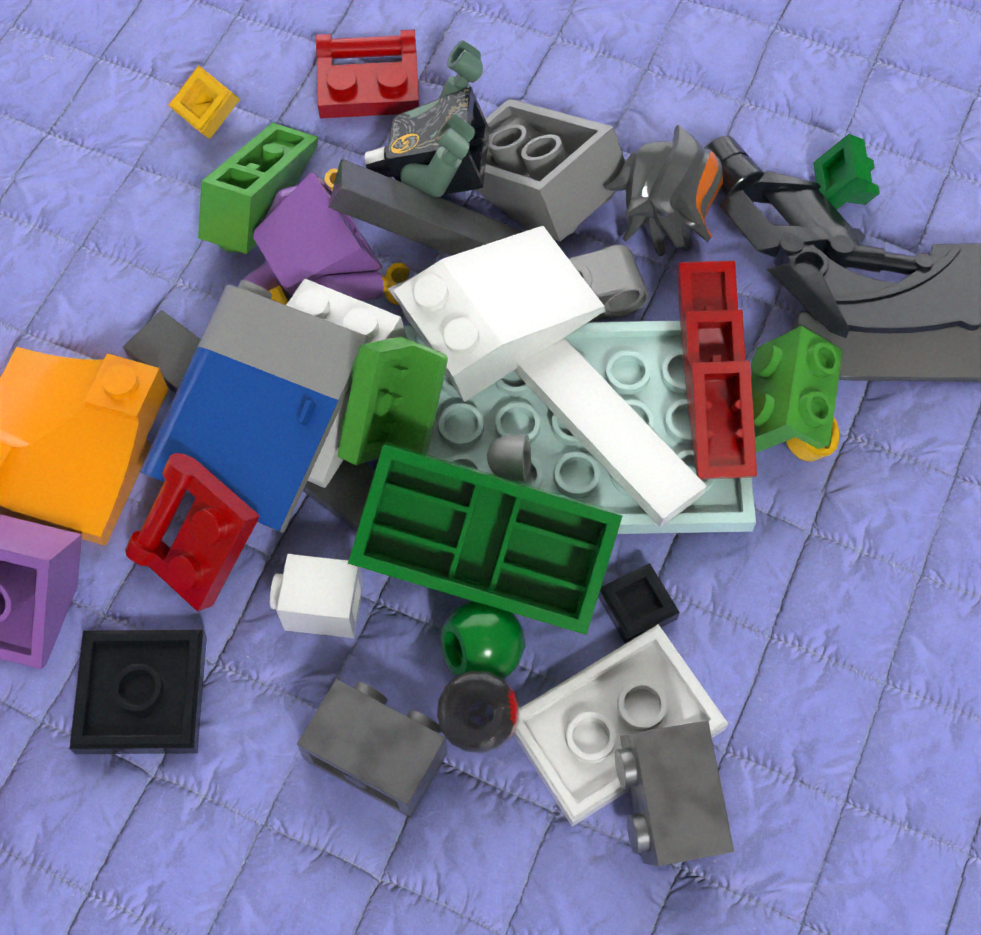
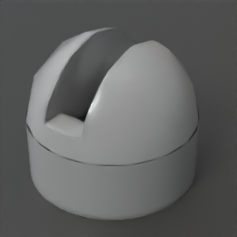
(510, 457)

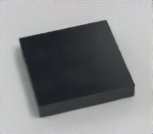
(139, 692)

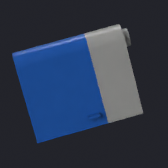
(258, 400)

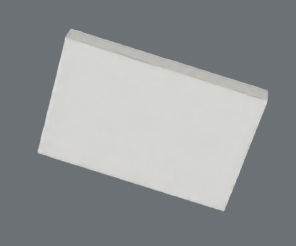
(579, 723)

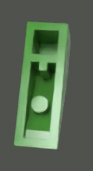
(244, 186)

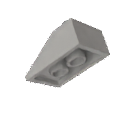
(548, 166)

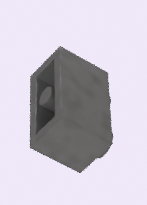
(374, 746)
(674, 794)

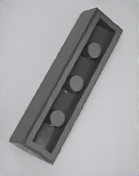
(412, 212)
(920, 356)

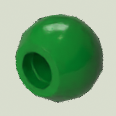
(482, 640)

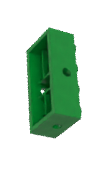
(485, 538)

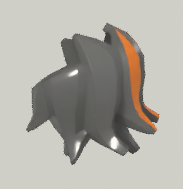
(669, 189)

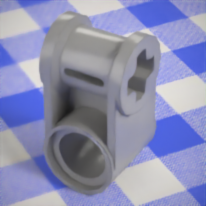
(614, 280)

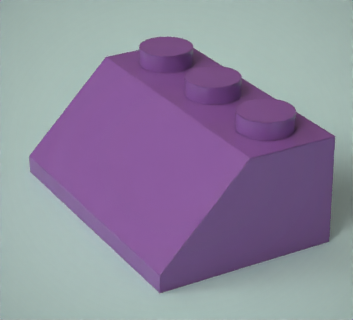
(35, 588)

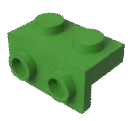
(795, 389)
(391, 398)

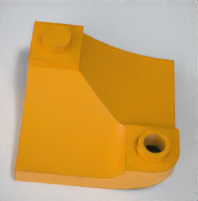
(74, 438)

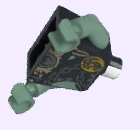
(443, 141)

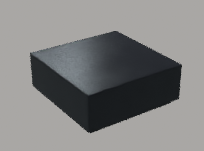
(638, 603)

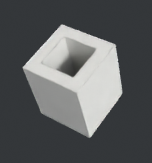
(318, 596)

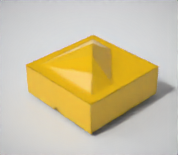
(204, 102)

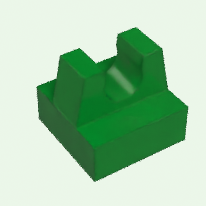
(846, 173)

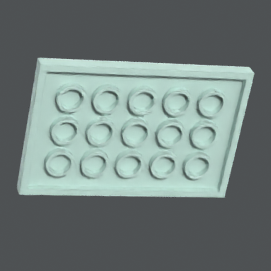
(648, 372)

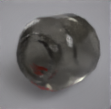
(456, 715)

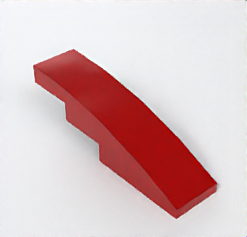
(716, 371)

